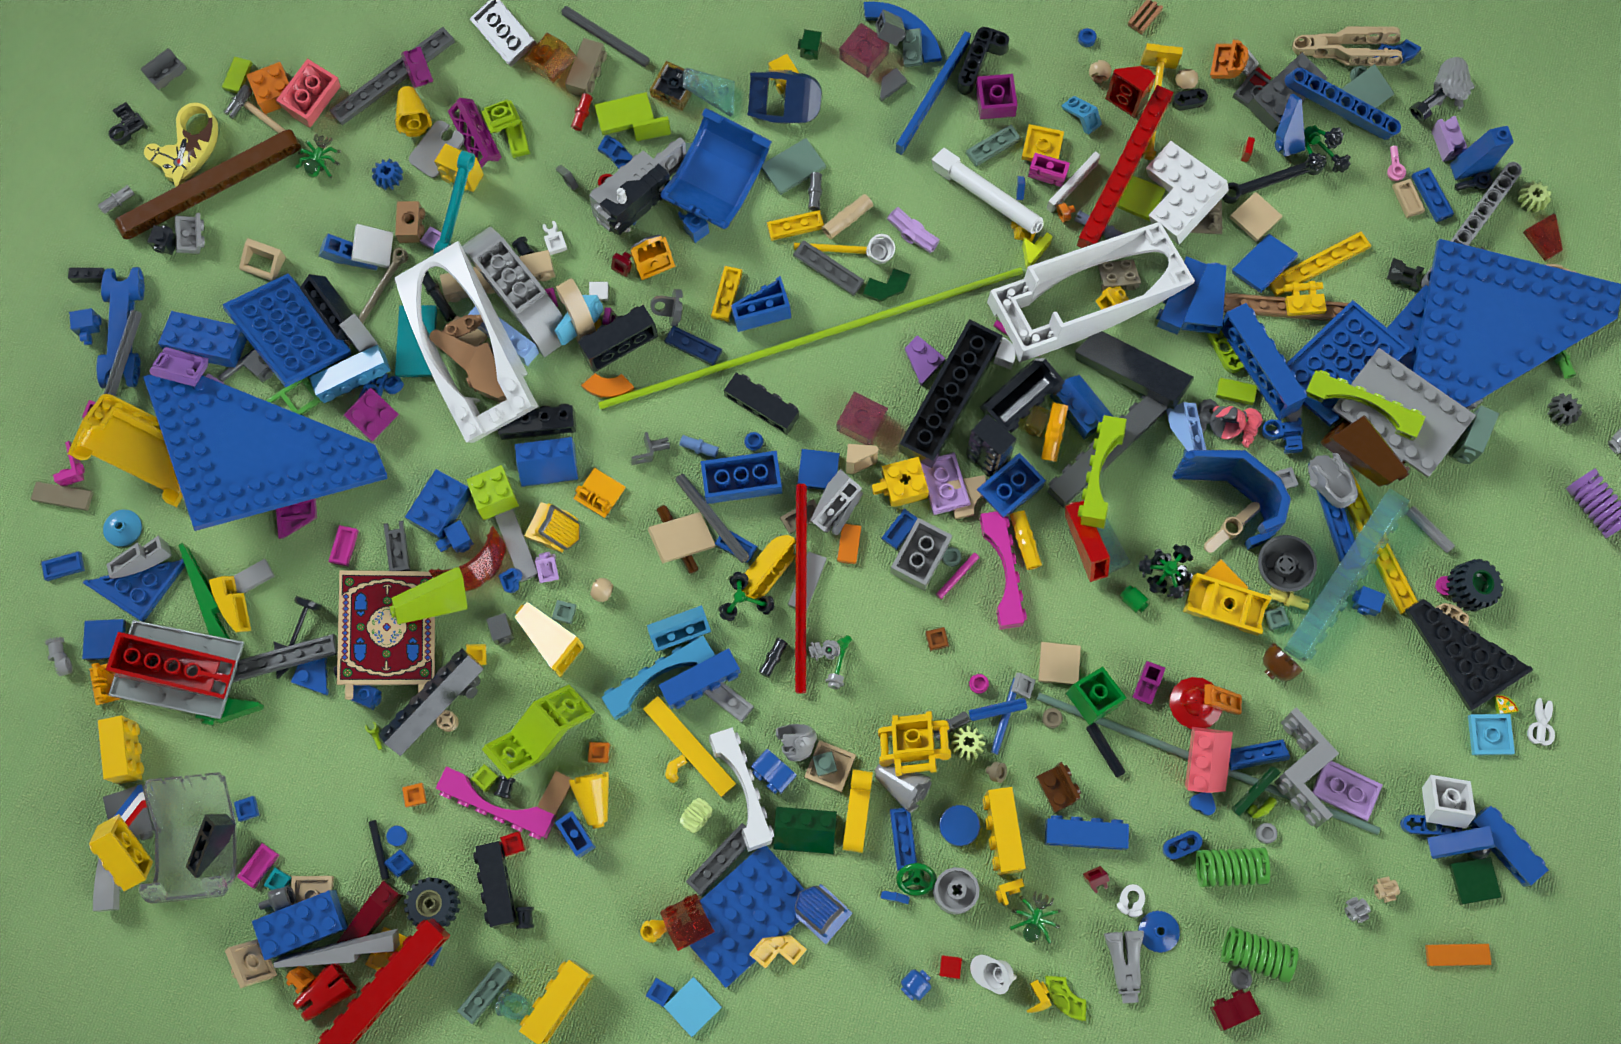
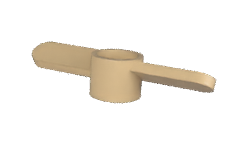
(1240, 520)

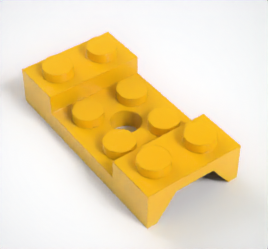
(1208, 597)

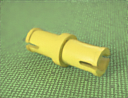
(1289, 599)

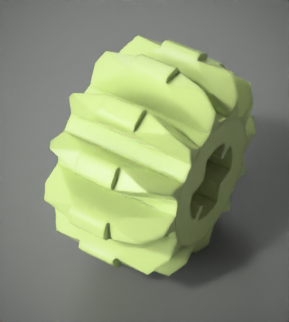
(1534, 196)
(970, 737)
(696, 815)

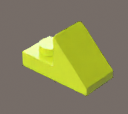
(1033, 252)

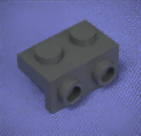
(163, 69)

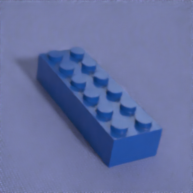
(1263, 361)

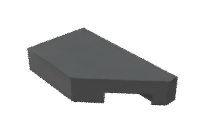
(891, 83)
(568, 177)

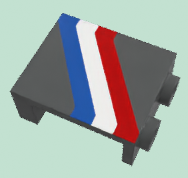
(133, 809)

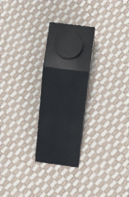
(211, 840)

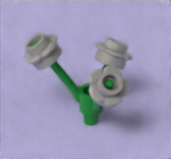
(831, 650)

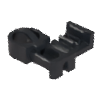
(131, 124)

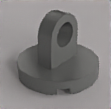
(672, 307)

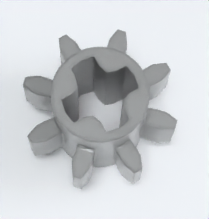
(1357, 910)

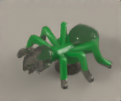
(316, 160)
(1035, 921)

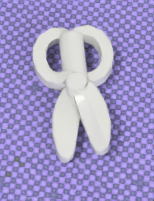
(1543, 717)

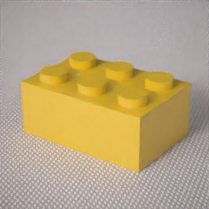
(120, 750)
(120, 853)

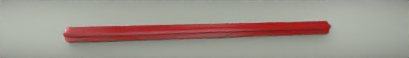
(801, 584)

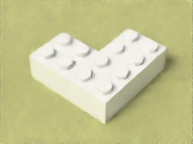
(1191, 190)

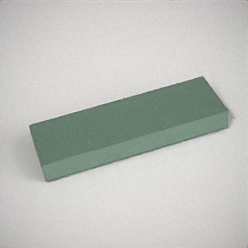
(993, 145)
(485, 993)

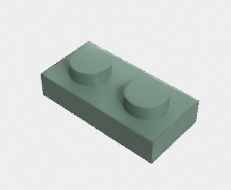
(912, 48)

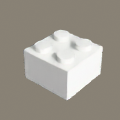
(1448, 801)

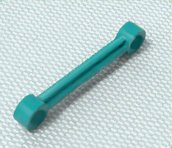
(464, 164)

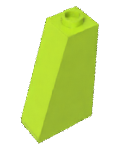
(432, 598)

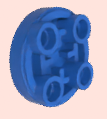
(959, 825)

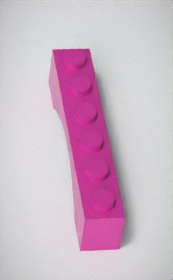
(995, 532)
(459, 786)

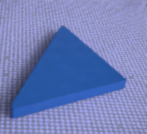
(140, 591)

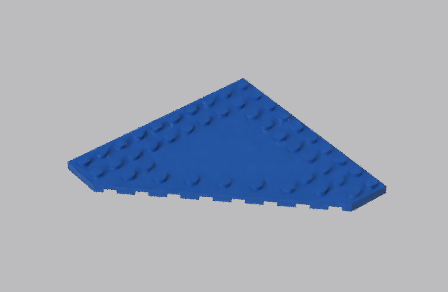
(1502, 317)
(250, 455)

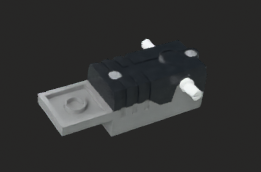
(635, 188)

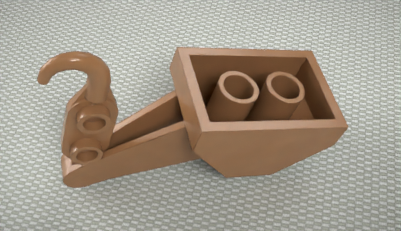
(477, 361)

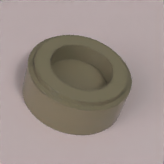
(1052, 718)

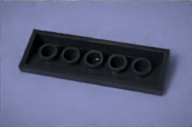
(1134, 368)

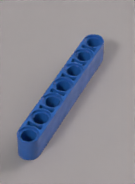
(1334, 104)

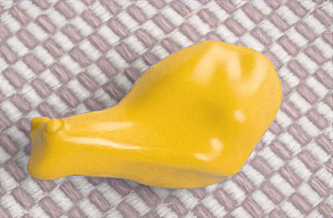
(652, 930)

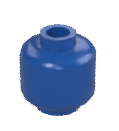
(916, 985)

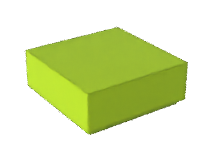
(484, 778)

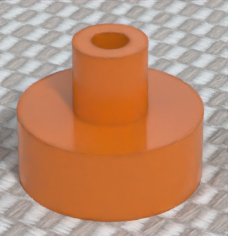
(1064, 212)

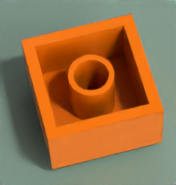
(268, 85)

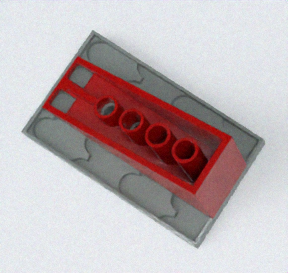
(173, 668)

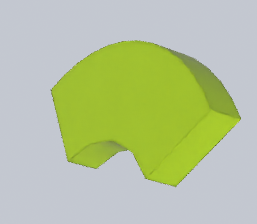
(1064, 998)

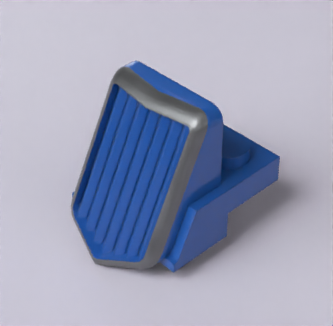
(821, 912)

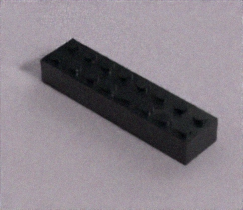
(950, 393)

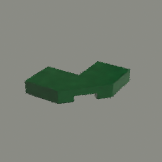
(881, 291)

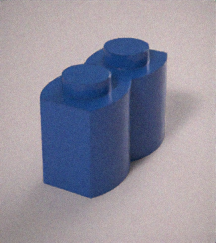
(773, 772)

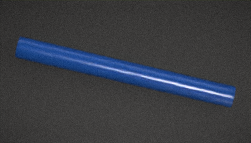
(1002, 725)

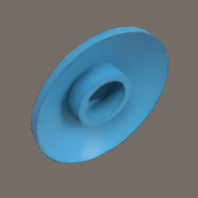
(128, 533)

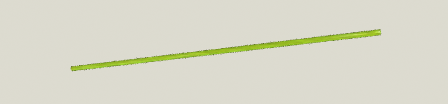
(809, 338)

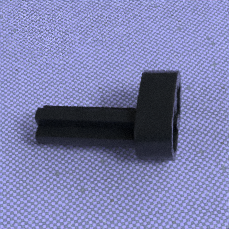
(1422, 110)

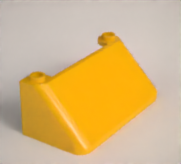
(129, 442)

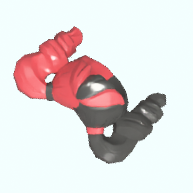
(1229, 421)

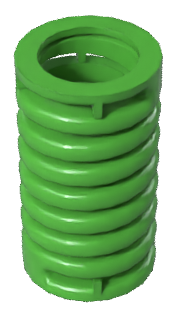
(1234, 872)
(1258, 958)

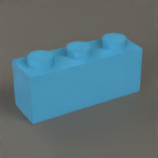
(678, 628)

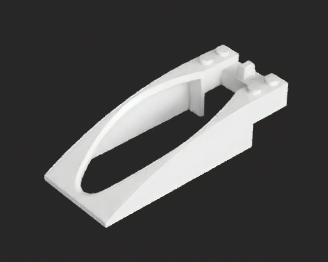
(1040, 277)
(508, 364)

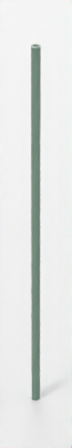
(1184, 754)

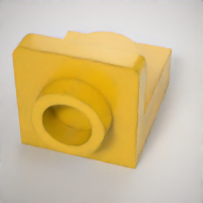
(1011, 887)

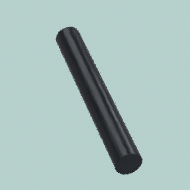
(378, 850)

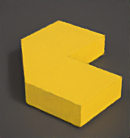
(769, 947)

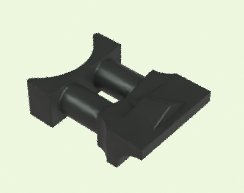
(1396, 272)

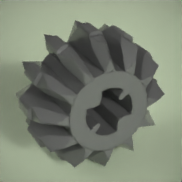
(1571, 411)

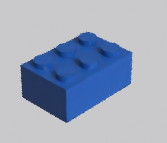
(438, 504)

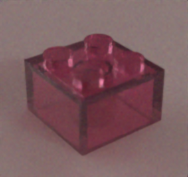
(863, 50)
(862, 419)

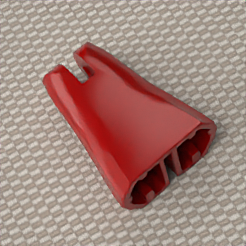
(325, 991)

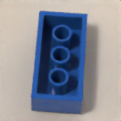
(204, 337)
(741, 477)
(300, 924)

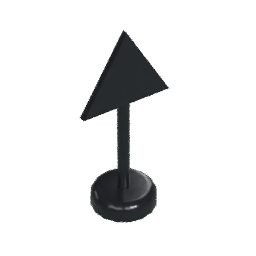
(307, 604)

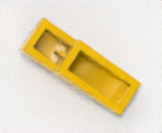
(230, 603)

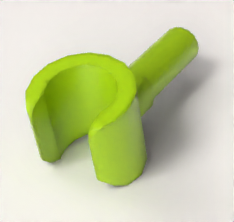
(374, 733)

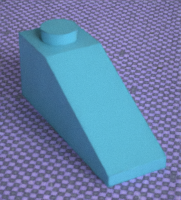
(565, 329)

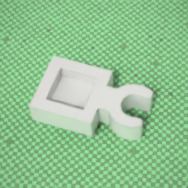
(554, 239)

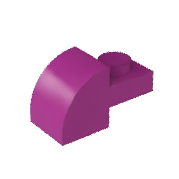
(1148, 682)

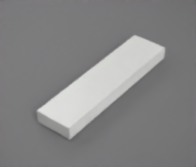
(1073, 182)

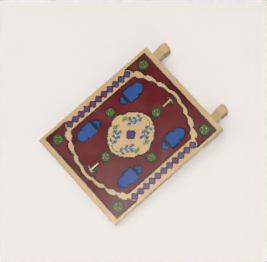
(371, 642)

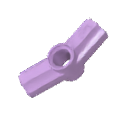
(912, 230)

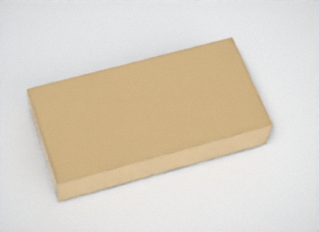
(1408, 198)

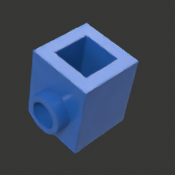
(1368, 601)
(366, 696)

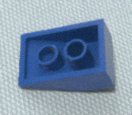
(1012, 485)

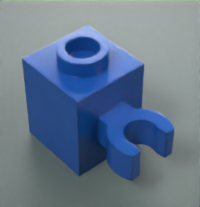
(694, 226)
(84, 324)
(456, 537)

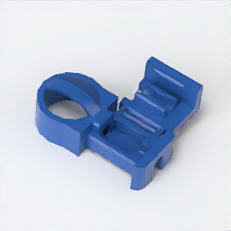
(1290, 434)

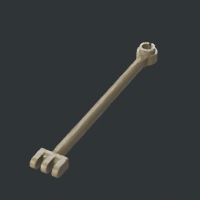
(397, 261)

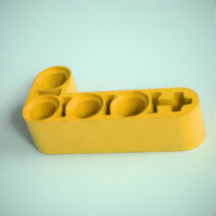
(857, 811)

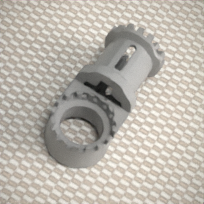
(57, 654)

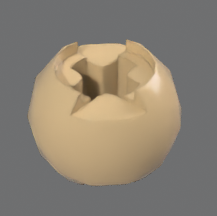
(1100, 71)
(1187, 78)
(601, 589)

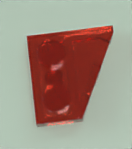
(1545, 237)

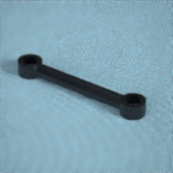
(1266, 181)

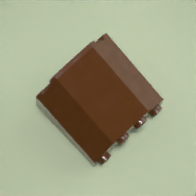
(1365, 451)

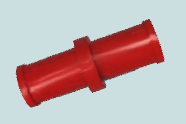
(581, 112)

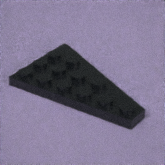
(1469, 661)

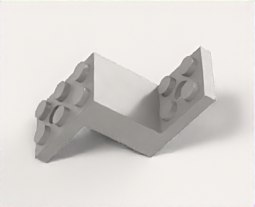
(1293, 780)

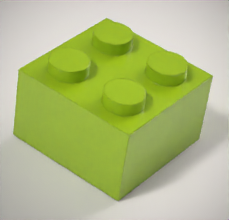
(492, 492)

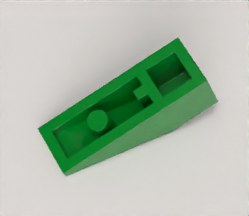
(233, 709)

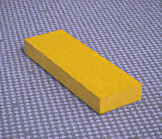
(795, 225)
(726, 293)

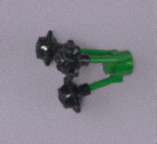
(1333, 139)

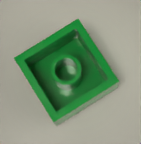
(1096, 695)

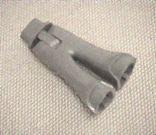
(1126, 975)

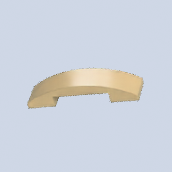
(576, 308)

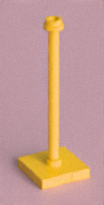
(1160, 57)

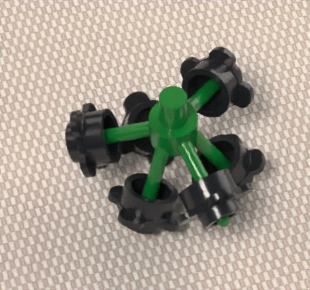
(1162, 562)

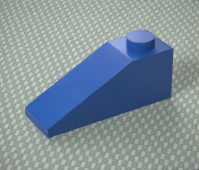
(1291, 128)
(340, 251)

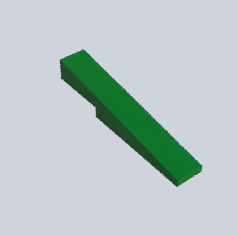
(203, 594)

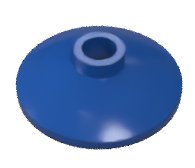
(1152, 939)

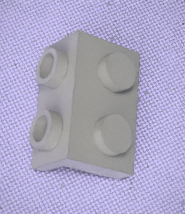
(189, 234)

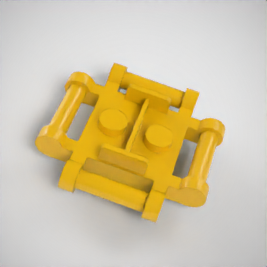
(914, 742)

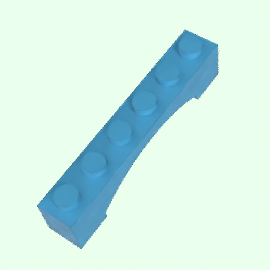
(621, 698)

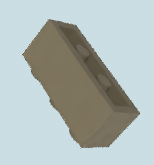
(586, 67)

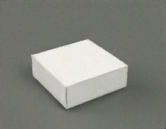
(600, 289)

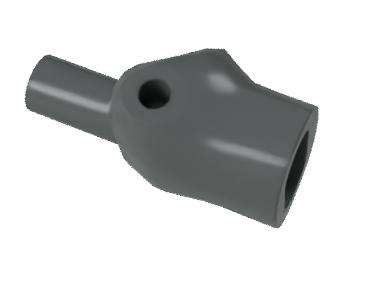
(279, 899)

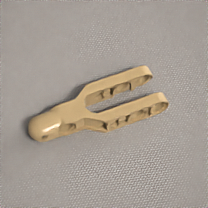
(1330, 46)

